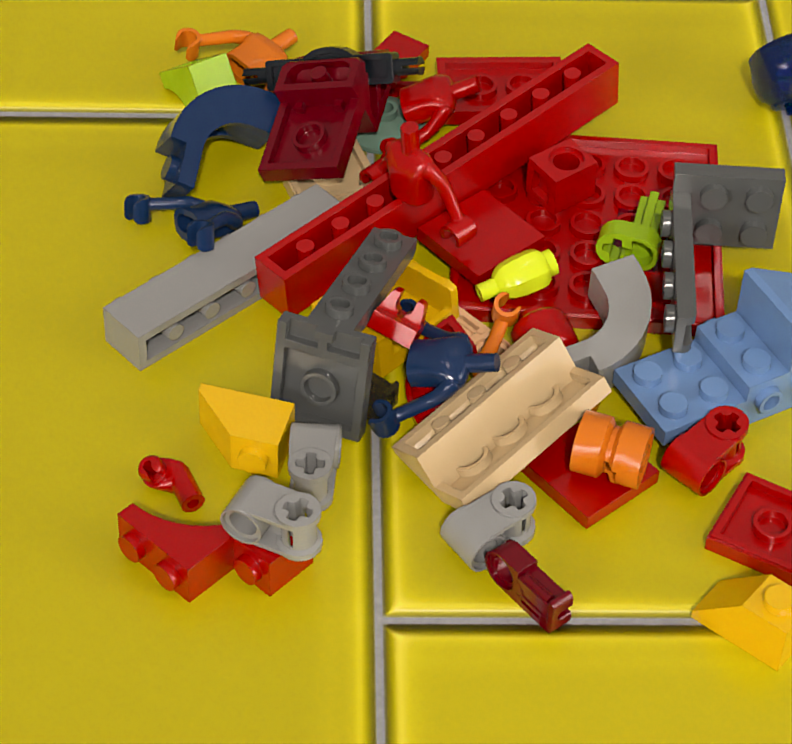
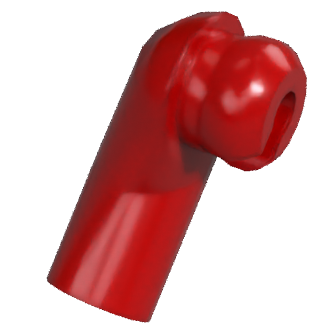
(172, 477)

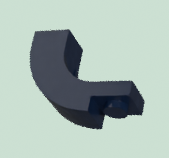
(225, 112)

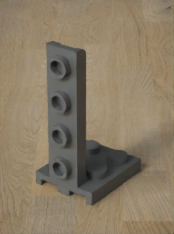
(712, 208)
(325, 357)

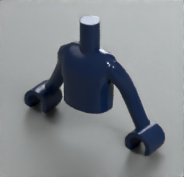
(194, 218)
(435, 362)

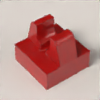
(397, 324)

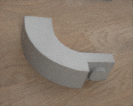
(624, 305)

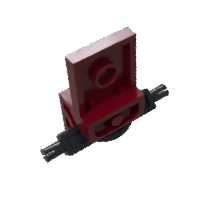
(324, 106)

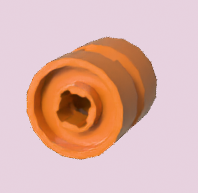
(611, 449)

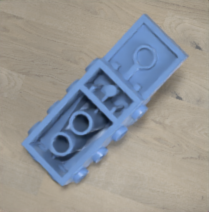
(731, 362)

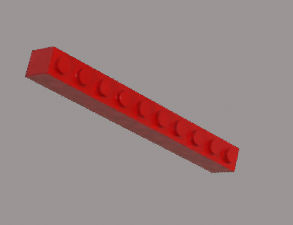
(471, 157)

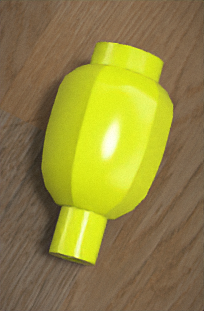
(520, 275)

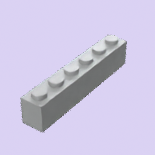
(204, 286)

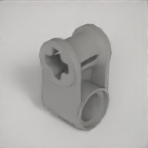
(314, 459)
(271, 513)
(490, 522)

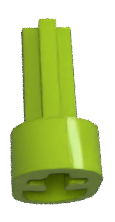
(637, 237)

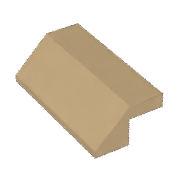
(501, 420)

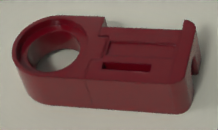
(528, 585)

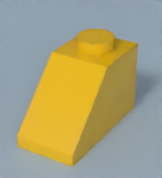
(247, 428)
(751, 615)

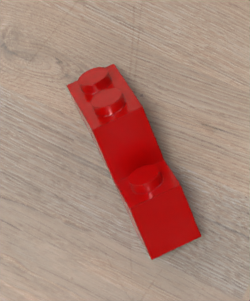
(198, 556)

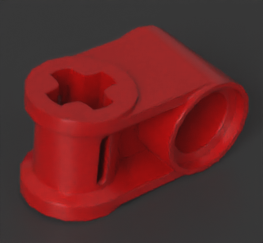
(708, 449)

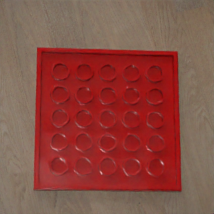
(623, 175)

